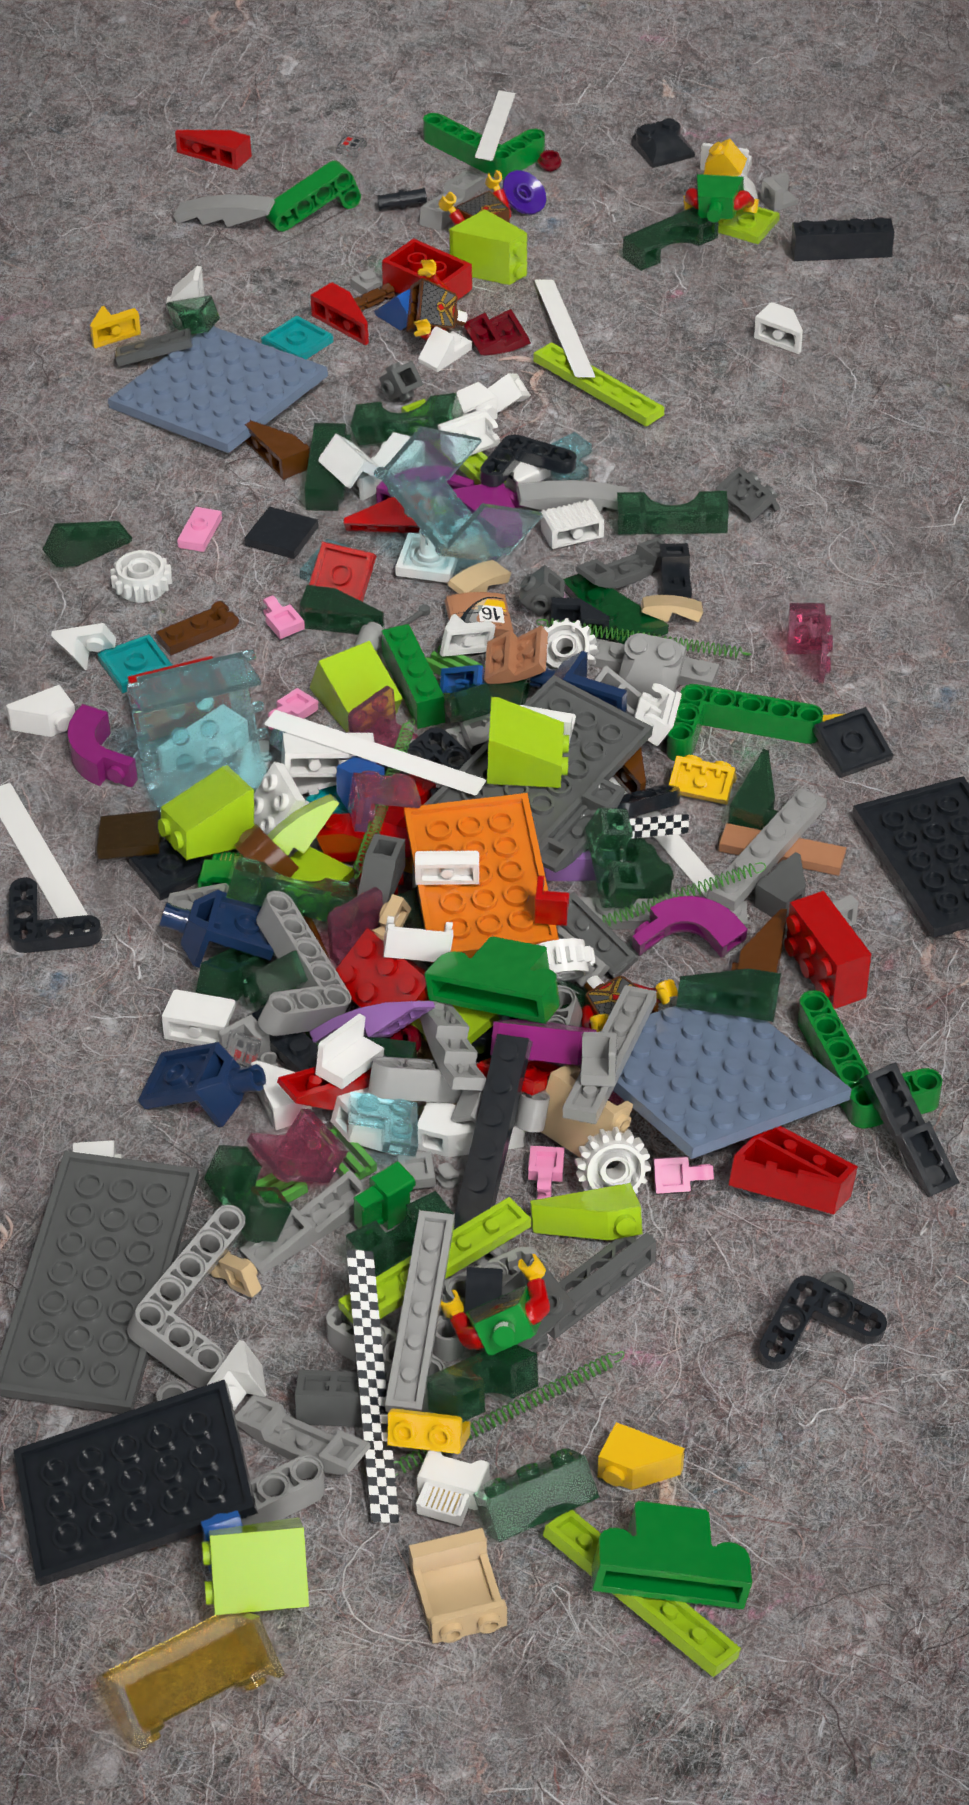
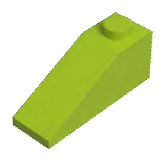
(591, 1214)

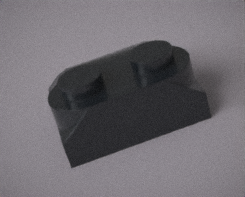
(662, 143)

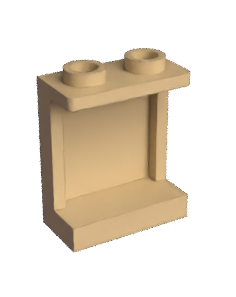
(573, 1133)
(457, 1586)

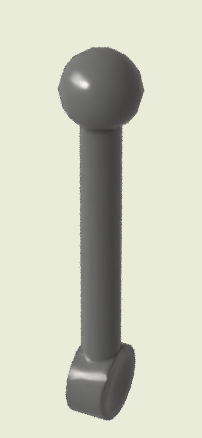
(424, 610)

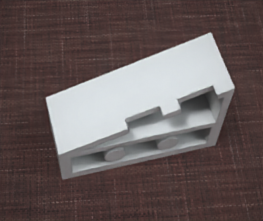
(313, 764)

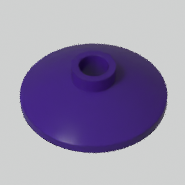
(524, 192)

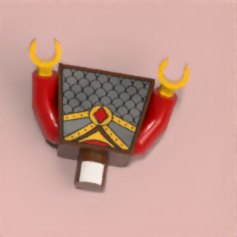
(493, 202)
(432, 304)
(603, 996)

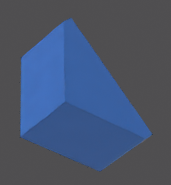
(461, 676)

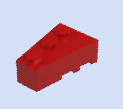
(793, 1171)

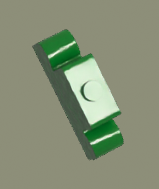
(499, 979)
(671, 1558)

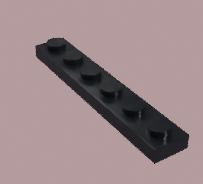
(493, 1127)

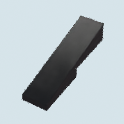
(908, 1129)

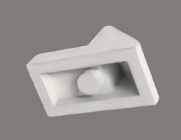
(443, 349)
(466, 638)
(81, 640)
(242, 1374)

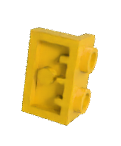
(703, 779)
(427, 1431)

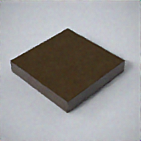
(129, 835)

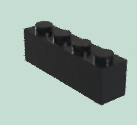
(842, 239)

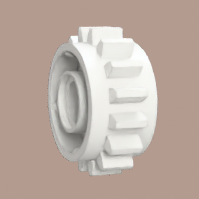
(141, 576)
(572, 635)
(569, 958)
(610, 1147)

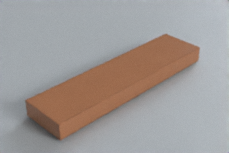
(814, 854)

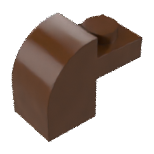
(260, 847)

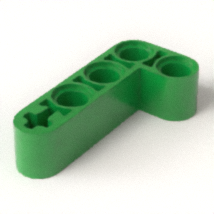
(313, 193)

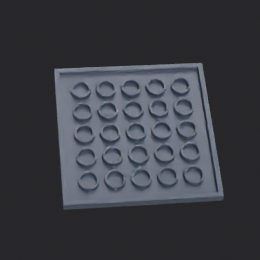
(218, 388)
(721, 1079)

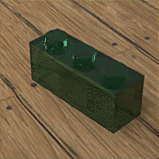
(535, 1494)

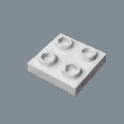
(422, 562)
(276, 798)

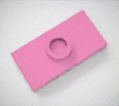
(199, 529)

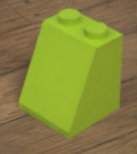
(491, 246)
(349, 680)
(525, 747)
(209, 815)
(257, 1567)

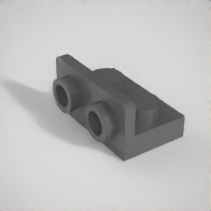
(748, 493)

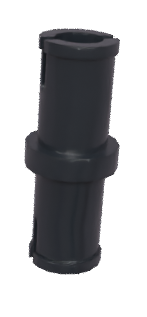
(402, 199)

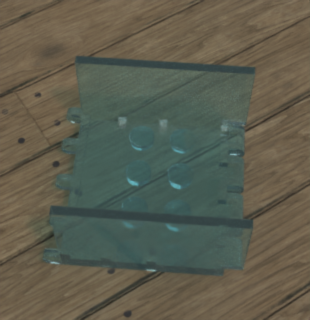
(419, 483)
(196, 723)

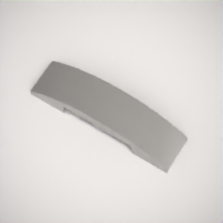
(292, 1438)

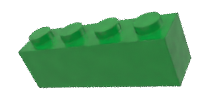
(413, 676)

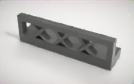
(608, 1279)

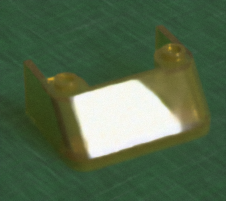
(187, 1671)

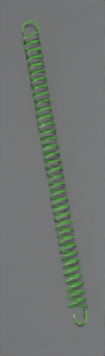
(627, 632)
(369, 824)
(682, 888)
(528, 1404)

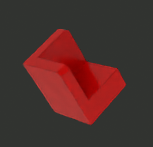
(550, 906)

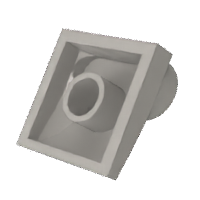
(652, 661)

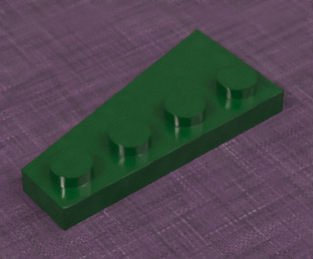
(621, 610)

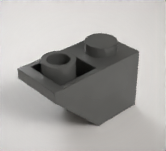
(383, 865)
(781, 886)

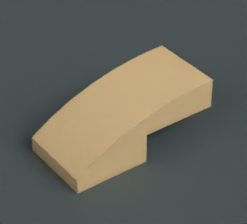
(479, 577)
(664, 605)

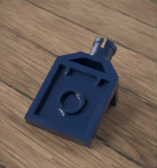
(575, 672)
(218, 921)
(201, 1075)

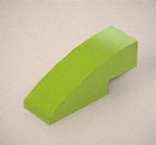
(303, 825)

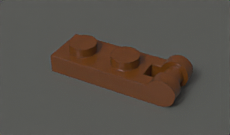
(197, 628)

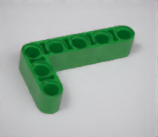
(463, 144)
(741, 713)
(838, 1054)

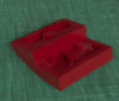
(497, 334)

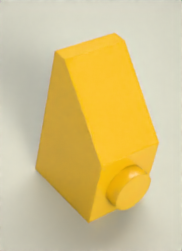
(724, 159)
(638, 1459)

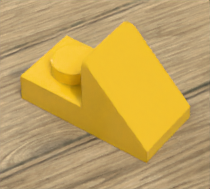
(114, 328)

